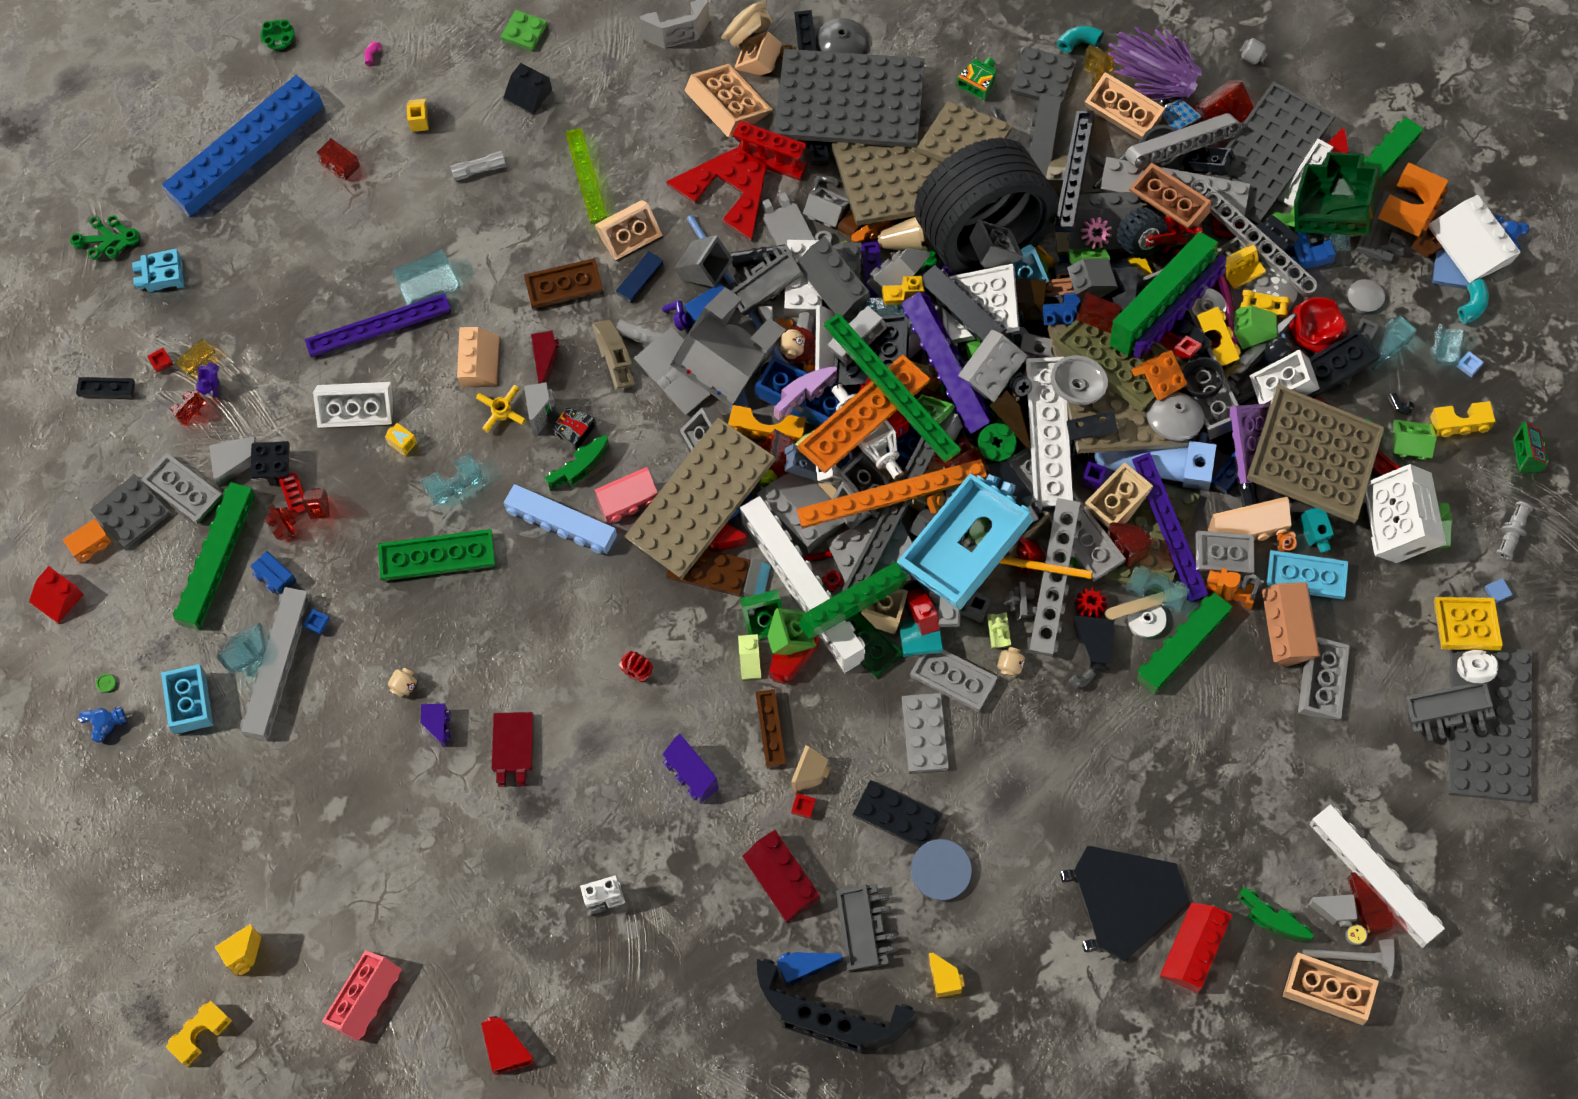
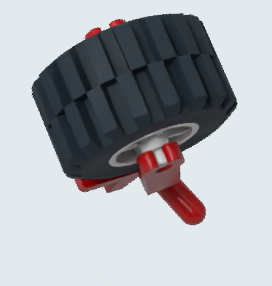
(1146, 233)

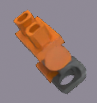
(1231, 587)

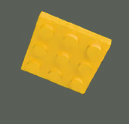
(1467, 623)

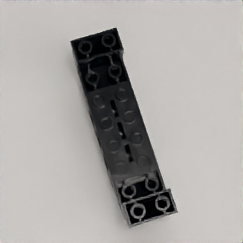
(861, 1035)

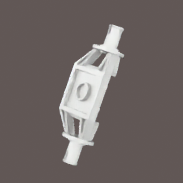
(875, 444)

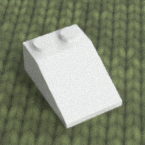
(1291, 372)

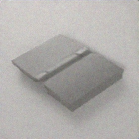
(656, 363)

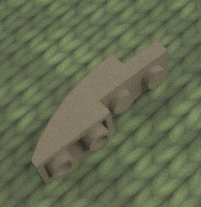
(615, 352)

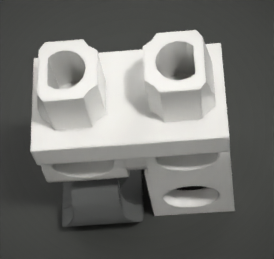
(602, 891)

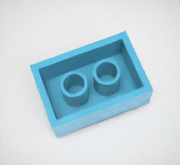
(187, 699)

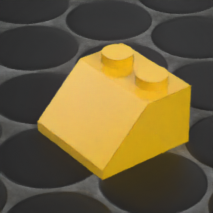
(240, 950)

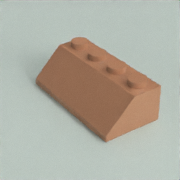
(1171, 196)
(1290, 623)

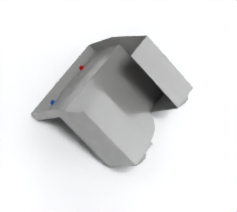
(724, 355)

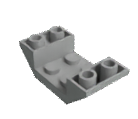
(677, 30)

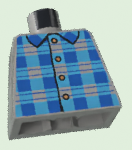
(1178, 114)

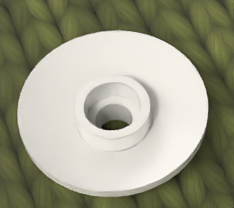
(1210, 300)

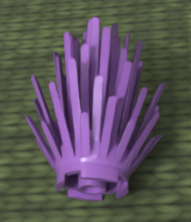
(1168, 69)

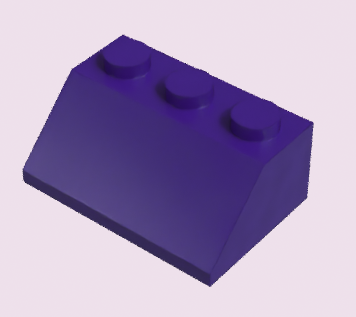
(690, 770)

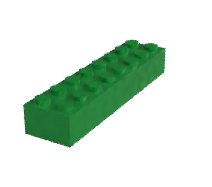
(1162, 292)

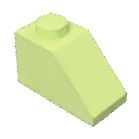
(749, 657)

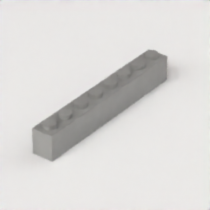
(275, 664)

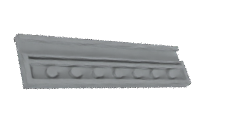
(1121, 174)

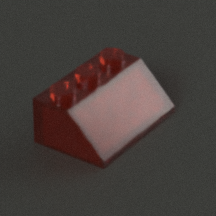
(1229, 99)

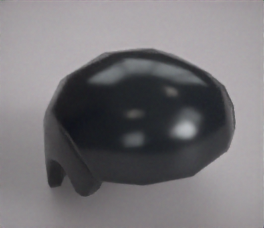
(1278, 349)

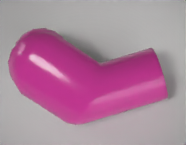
(369, 51)

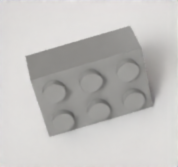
(992, 365)

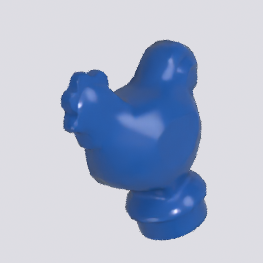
(1513, 229)
(102, 721)

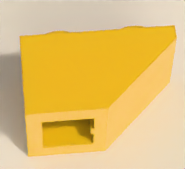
(417, 115)

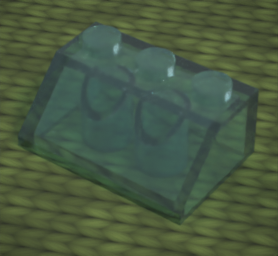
(425, 277)

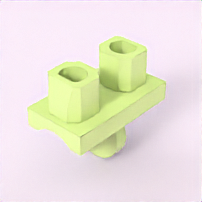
(999, 630)

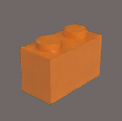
(87, 541)

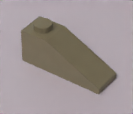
(1056, 172)

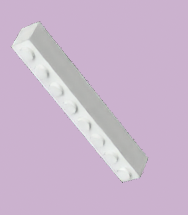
(1383, 881)

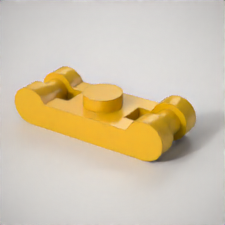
(1266, 302)

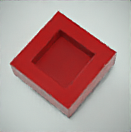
(159, 360)
(803, 806)

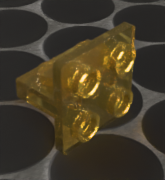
(1097, 63)

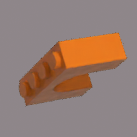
(1410, 216)

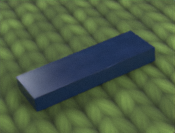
(639, 277)

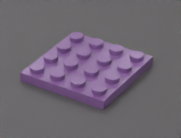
(1247, 427)

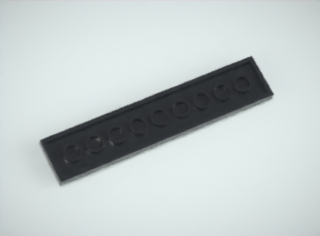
(1330, 369)

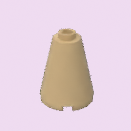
(904, 236)

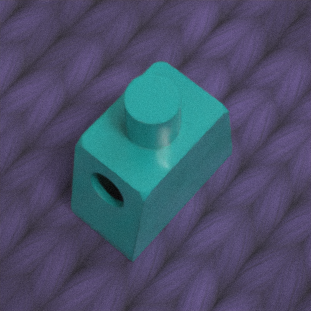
(1316, 528)

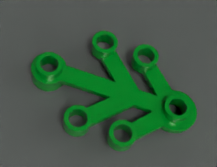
(107, 238)

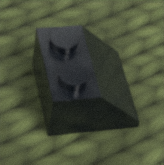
(527, 88)

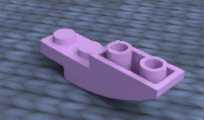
(807, 386)

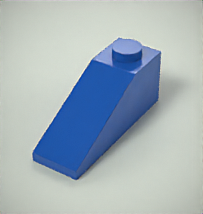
(803, 965)

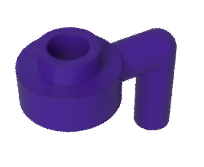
(681, 319)

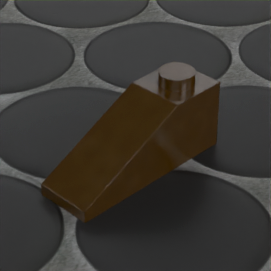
(1013, 415)

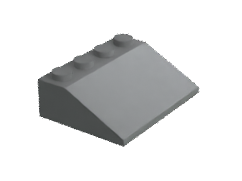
(792, 493)

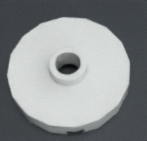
(1150, 628)
(1477, 666)

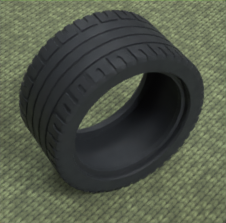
(973, 180)

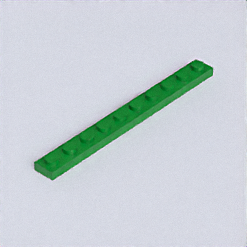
(892, 388)

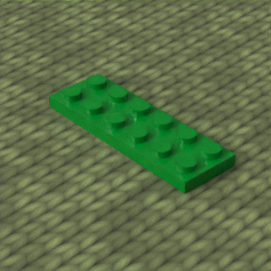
(436, 555)

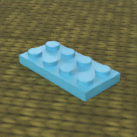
(1324, 575)

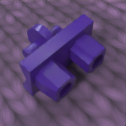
(208, 379)

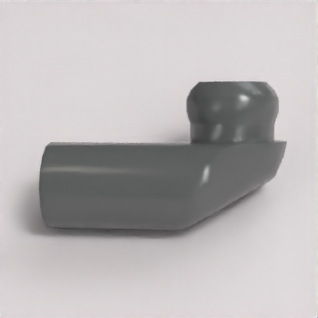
(1083, 681)

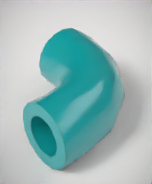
(1079, 35)
(1478, 302)

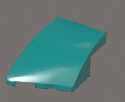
(916, 644)

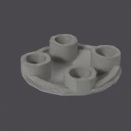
(1366, 296)

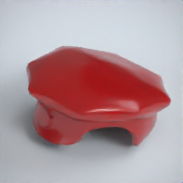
(1318, 324)

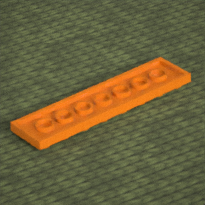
(858, 418)

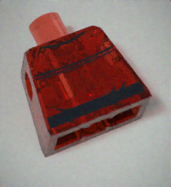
(775, 445)

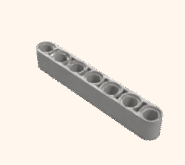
(1183, 141)

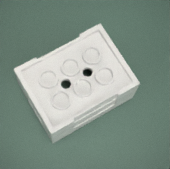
(1415, 505)

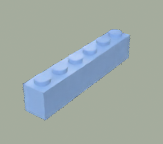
(560, 519)

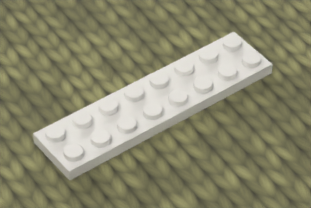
(1048, 435)

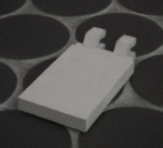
(785, 222)

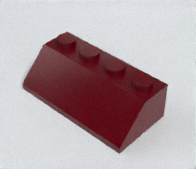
(781, 876)

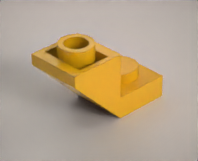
(899, 293)

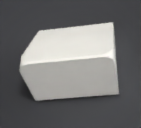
(765, 313)

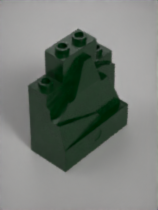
(1337, 196)

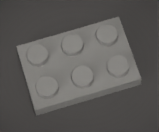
(1225, 551)

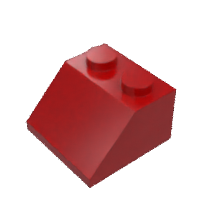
(54, 595)

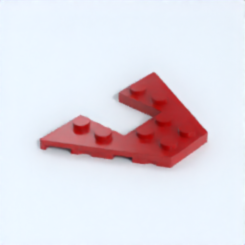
(738, 171)

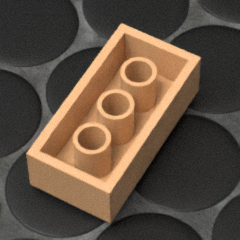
(1330, 988)

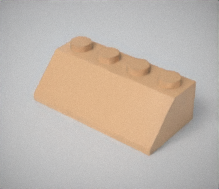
(1124, 106)
(1260, 520)

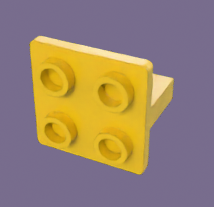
(1243, 267)

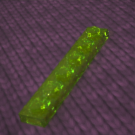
(586, 175)

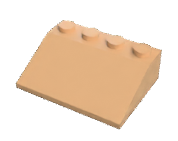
(726, 98)

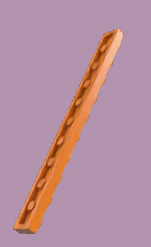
(888, 494)

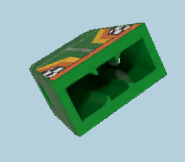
(977, 78)

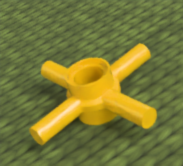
(503, 414)

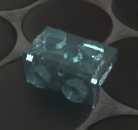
(1447, 345)

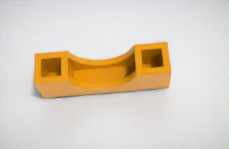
(745, 423)

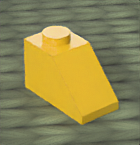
(945, 977)

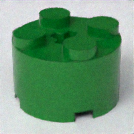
(1001, 433)

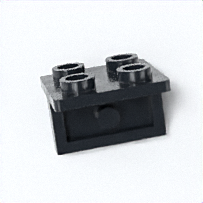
(1278, 233)
(270, 461)

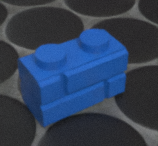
(272, 573)

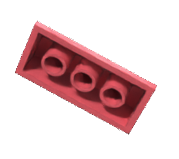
(362, 995)

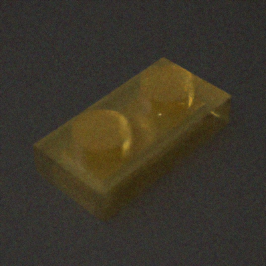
(195, 357)

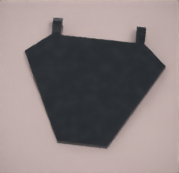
(1126, 898)

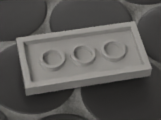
(182, 488)
(954, 678)
(924, 733)

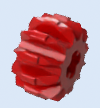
(1094, 598)
(636, 666)

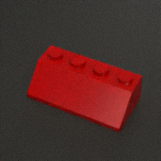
(1195, 946)

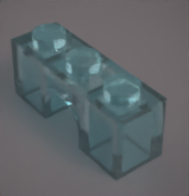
(440, 489)
(1143, 580)

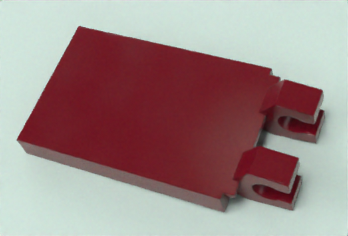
(512, 745)

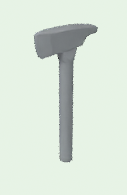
(1385, 957)

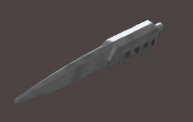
(1249, 358)

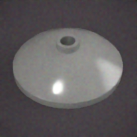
(1082, 373)
(1173, 422)

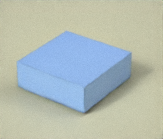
(1470, 364)

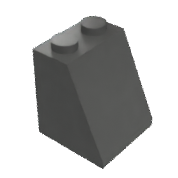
(704, 261)

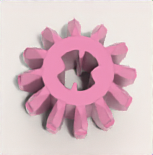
(1103, 232)

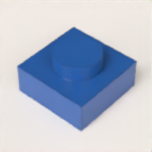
(316, 621)

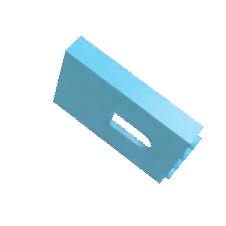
(947, 566)

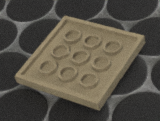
(957, 128)

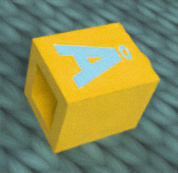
(400, 439)

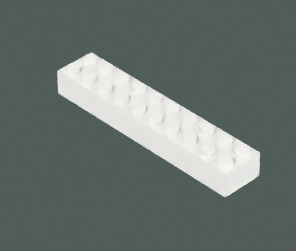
(799, 579)

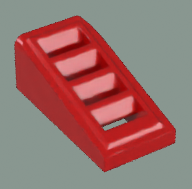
(289, 483)

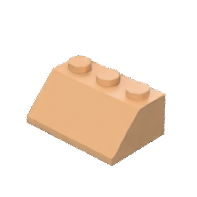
(629, 229)
(477, 357)

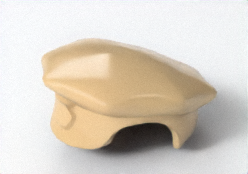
(750, 20)

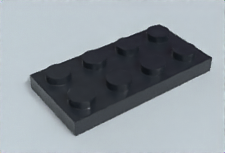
(897, 814)

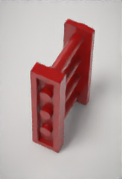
(771, 150)

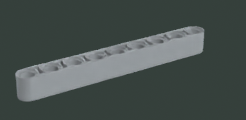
(1263, 241)

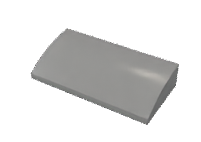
(1324, 681)

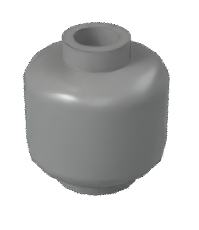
(1253, 51)

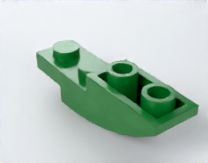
(585, 461)
(1281, 924)

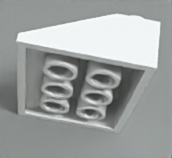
(1474, 239)

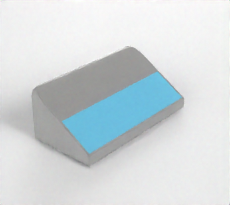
(757, 577)

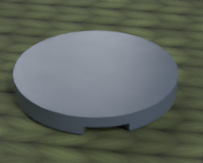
(941, 869)

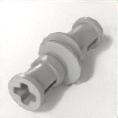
(1513, 530)

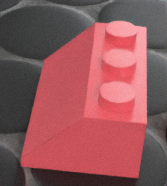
(626, 495)

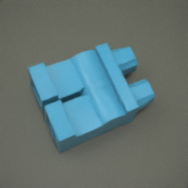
(159, 271)

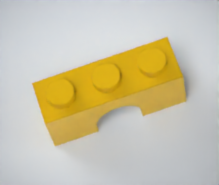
(1214, 321)
(1448, 423)
(184, 1045)

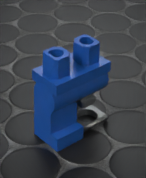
(1318, 255)
(1063, 312)

